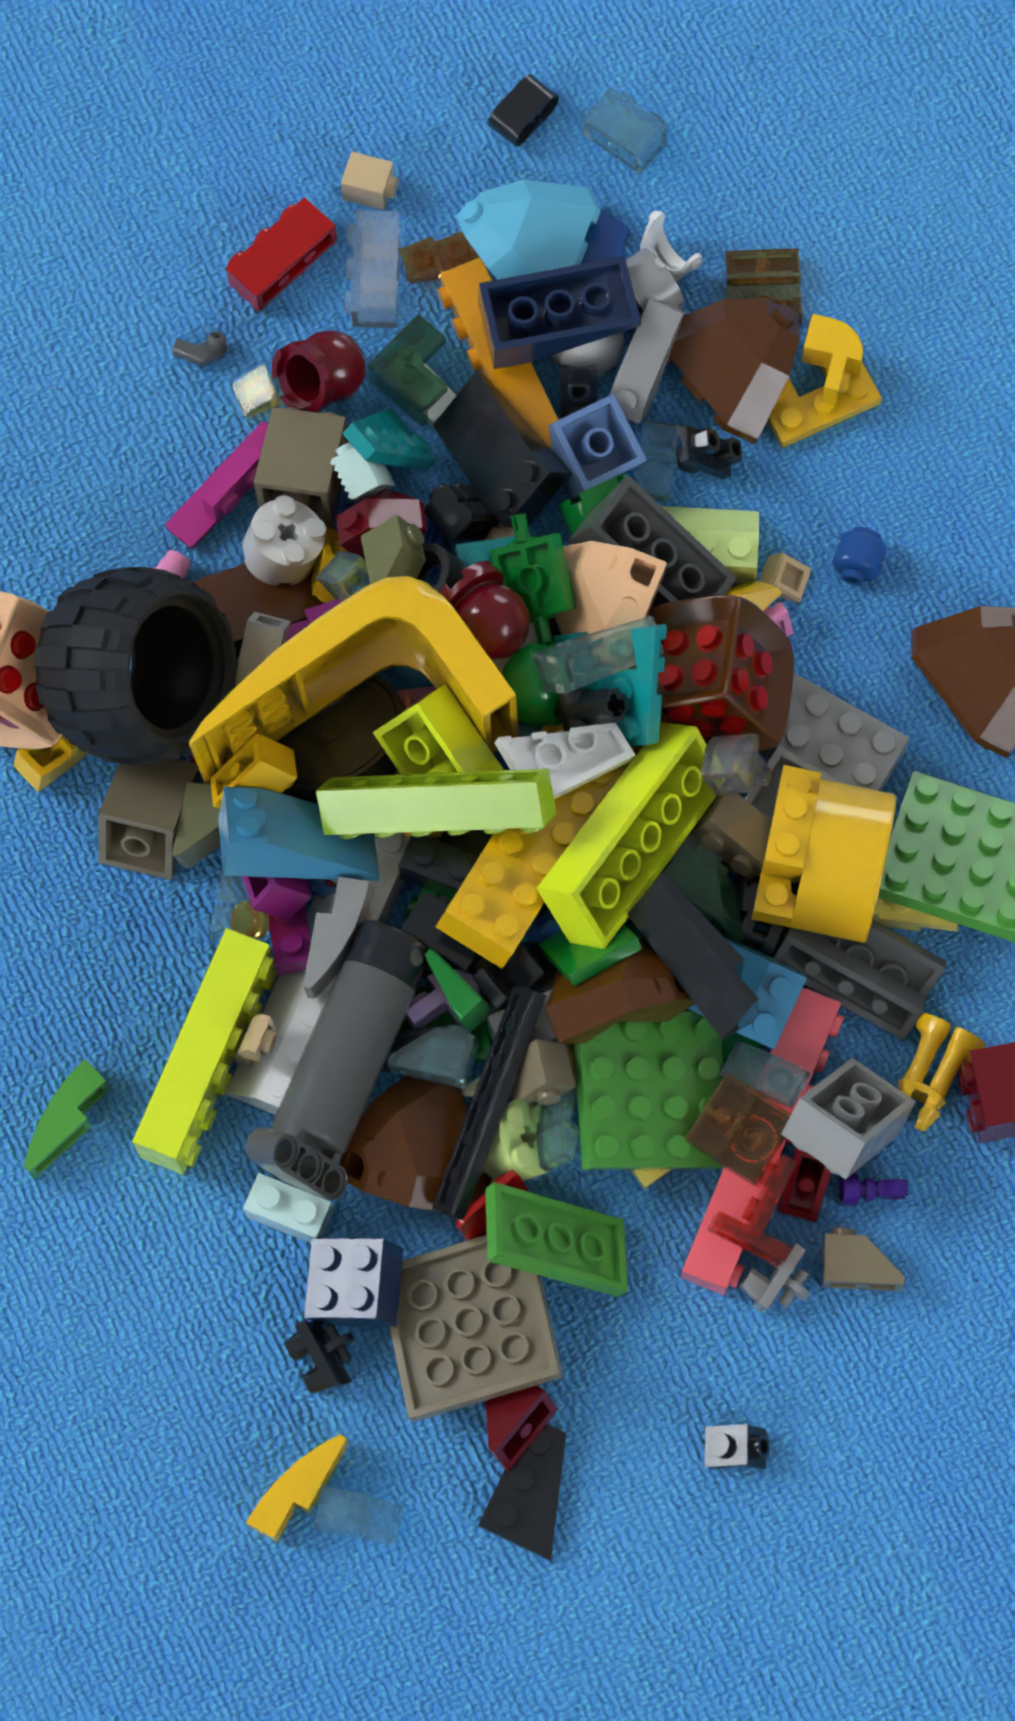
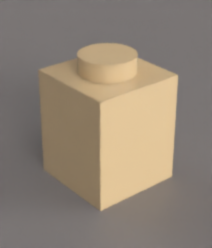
(369, 181)

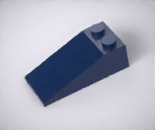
(556, 310)

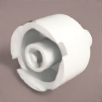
(283, 541)

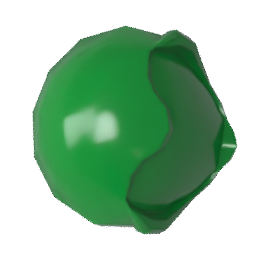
(534, 704)

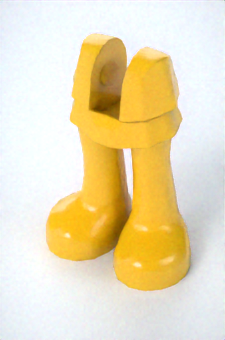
(933, 1033)

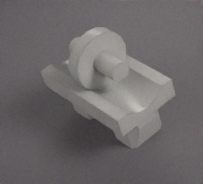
(765, 1290)

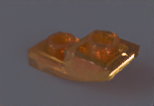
(430, 257)

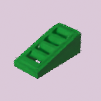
(464, 1000)

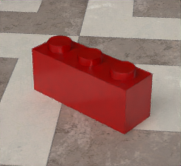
(281, 253)

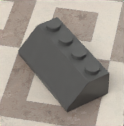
(637, 521)

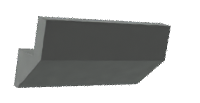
(875, 979)

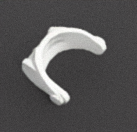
(656, 241)

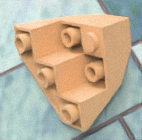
(608, 586)

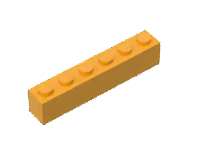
(517, 382)

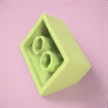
(726, 534)

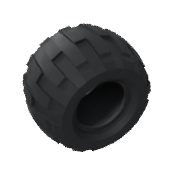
(179, 664)

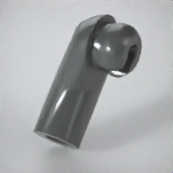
(204, 353)

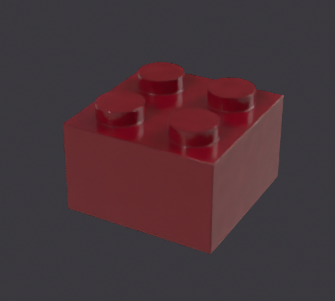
(990, 1087)

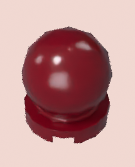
(319, 370)
(490, 609)

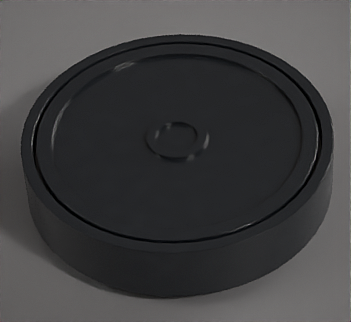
(342, 740)

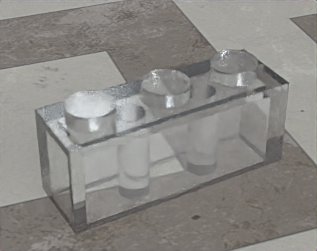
(374, 269)

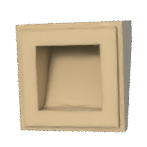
(786, 574)

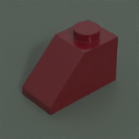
(805, 1187)
(516, 1421)

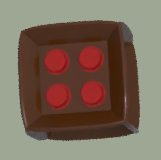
(724, 668)

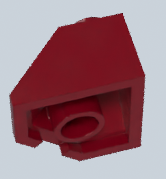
(373, 512)

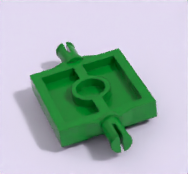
(538, 573)

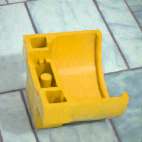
(837, 845)

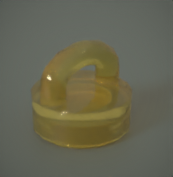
(249, 921)

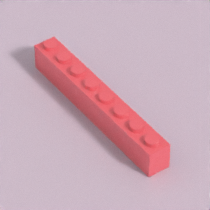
(802, 1042)

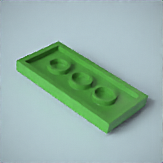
(556, 1240)

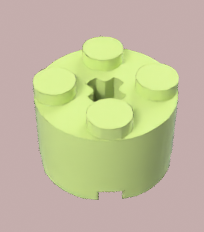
(515, 1142)

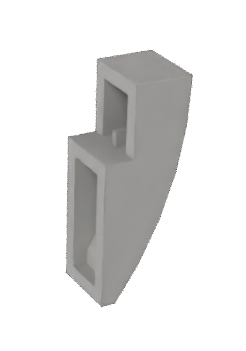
(335, 933)

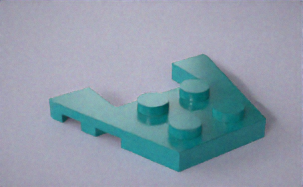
(642, 720)

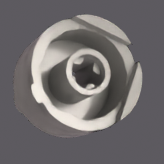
(652, 283)

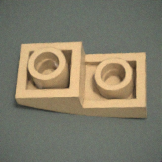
(257, 1041)

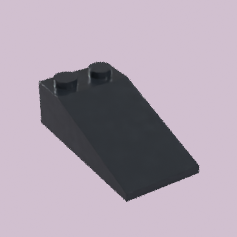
(500, 452)

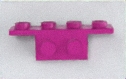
(219, 492)

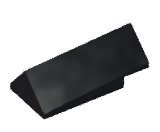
(696, 956)

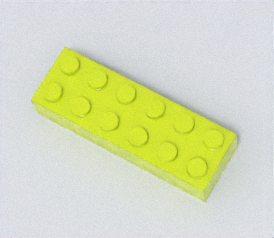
(629, 838)
(205, 1052)

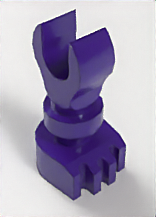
(852, 1189)

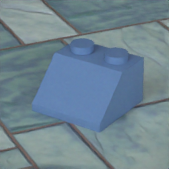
(595, 445)

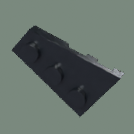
(527, 1496)

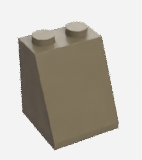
(298, 460)
(143, 816)

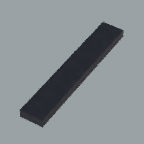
(488, 1102)

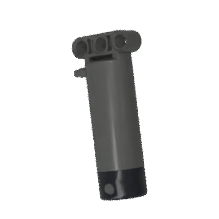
(342, 1061)

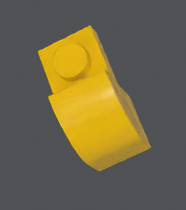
(835, 347)

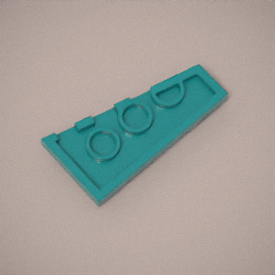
(388, 441)

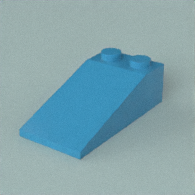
(285, 838)
(775, 986)

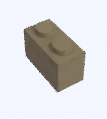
(735, 833)

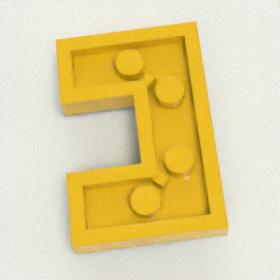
(803, 416)

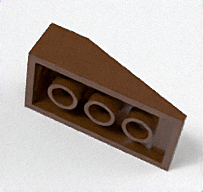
(241, 594)

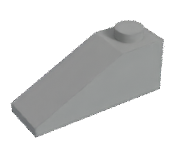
(646, 360)

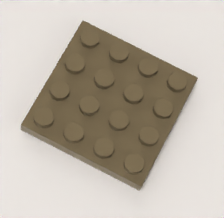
(469, 1330)

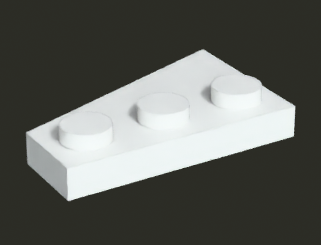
(570, 755)

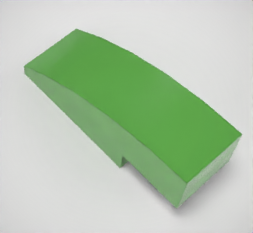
(65, 1118)

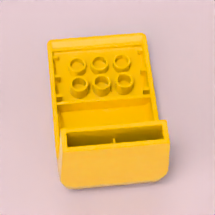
(374, 629)

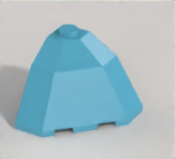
(529, 226)

